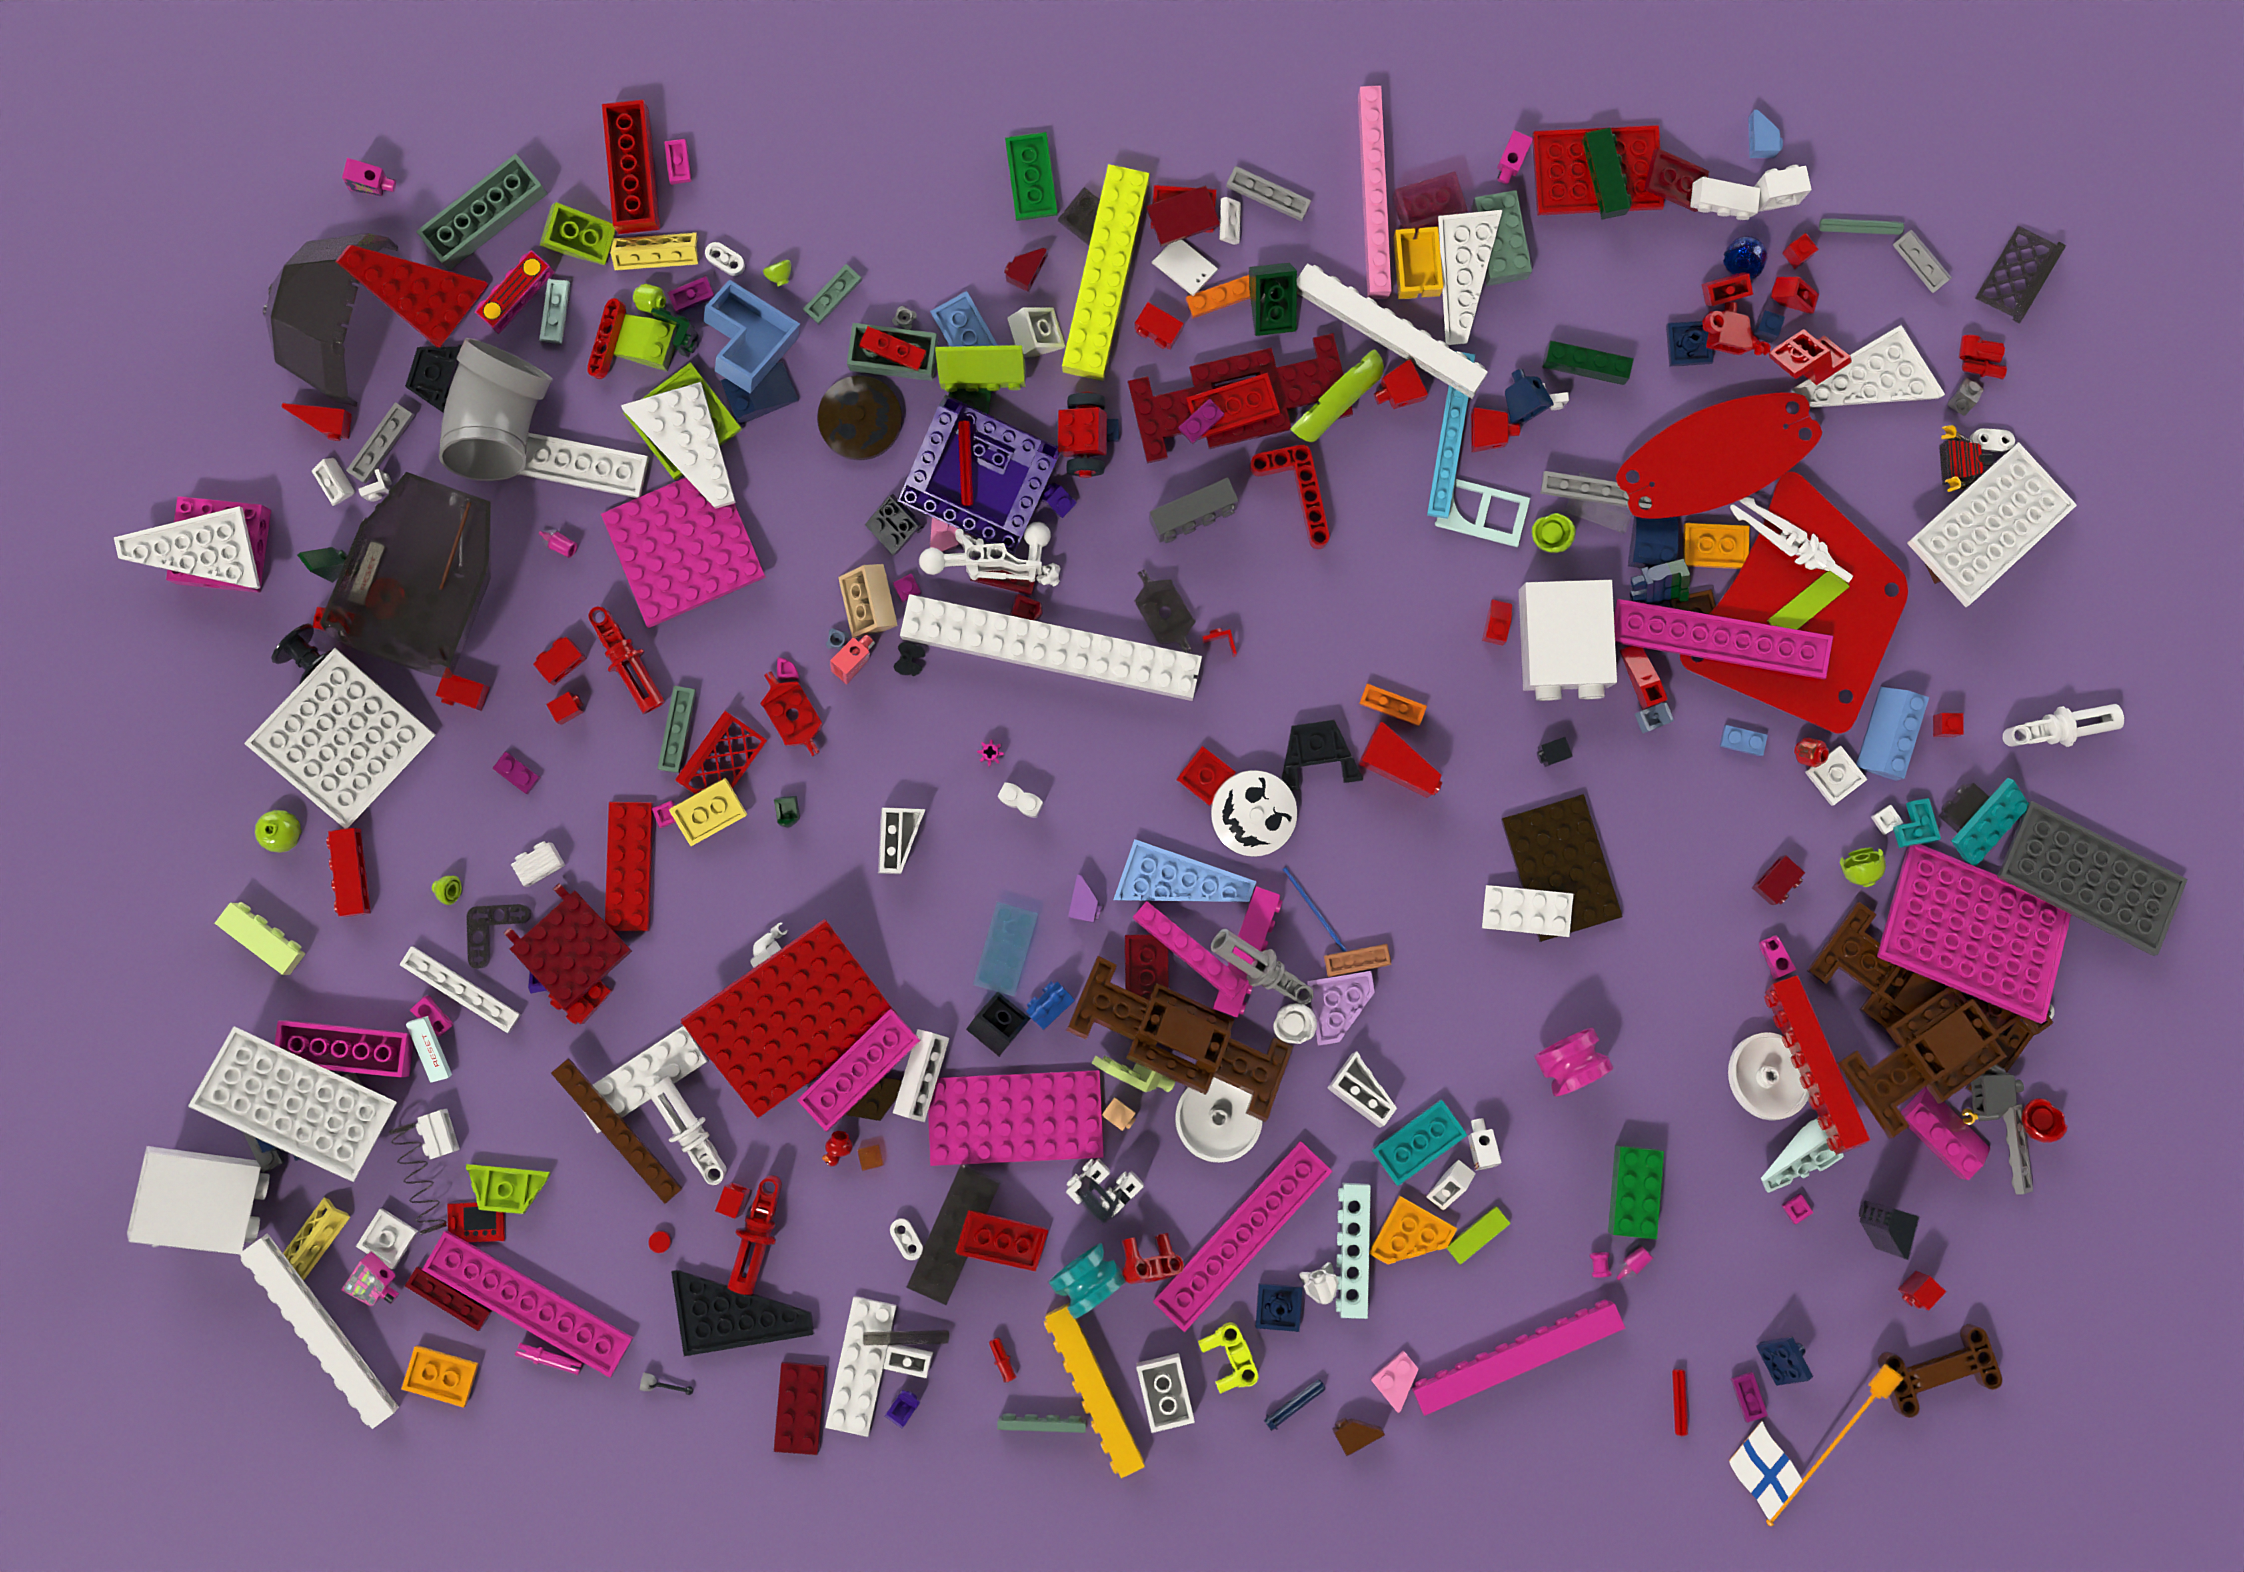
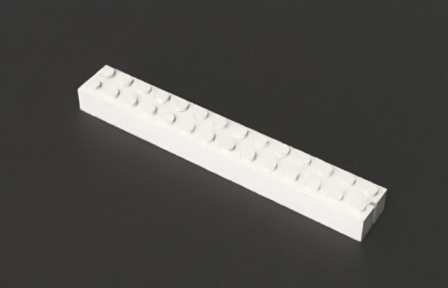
(1050, 647)

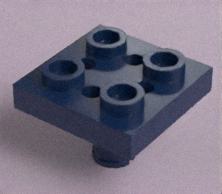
(1691, 341)
(1278, 1307)
(1789, 1360)

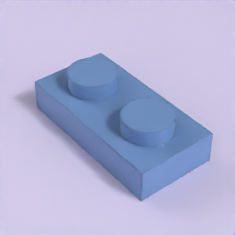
(1743, 740)

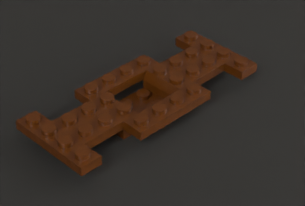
(1890, 984)
(1186, 1028)
(1940, 1058)

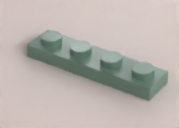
(676, 729)
(1033, 1423)

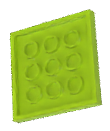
(724, 423)

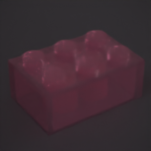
(1424, 201)

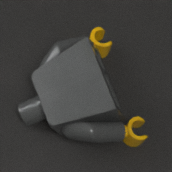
(1992, 1095)

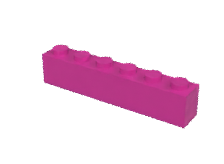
(1253, 931)

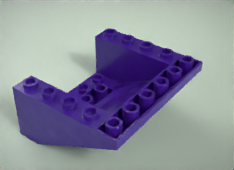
(1006, 474)

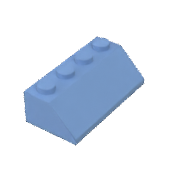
(1892, 732)

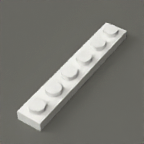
(460, 989)

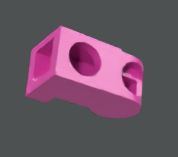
(1776, 957)
(438, 1020)

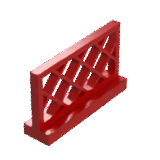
(707, 746)

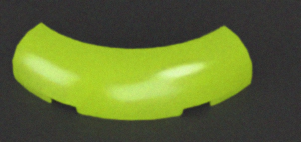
(1340, 397)

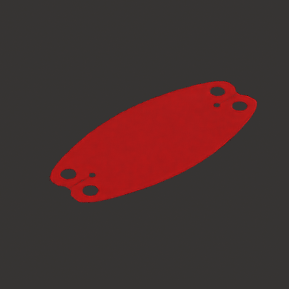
(1718, 455)

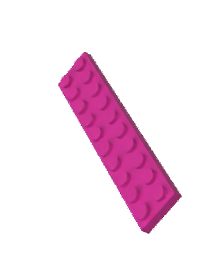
(1722, 639)
(1242, 1236)
(527, 1303)

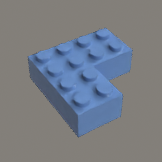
(756, 332)

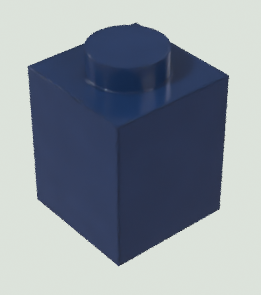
(1768, 326)

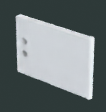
(1185, 266)

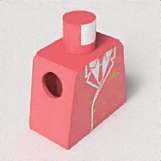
(847, 665)

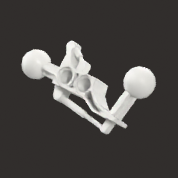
(1036, 535)

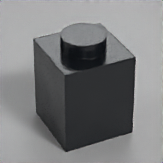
(1554, 752)

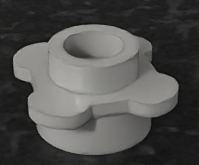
(904, 312)

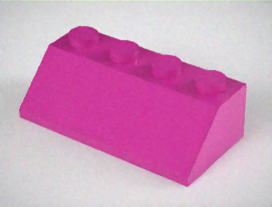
(1946, 1135)

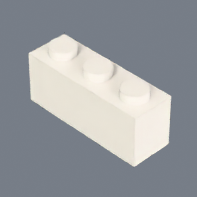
(1725, 198)

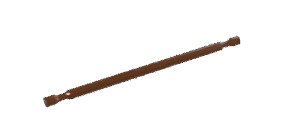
(455, 545)

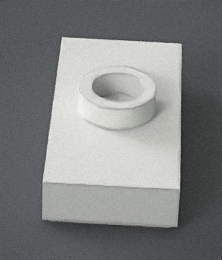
(1230, 220)

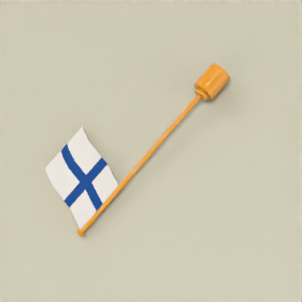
(1769, 1471)

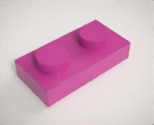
(677, 161)

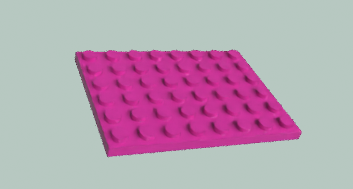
(1974, 933)

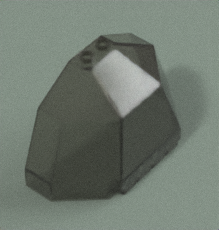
(308, 310)

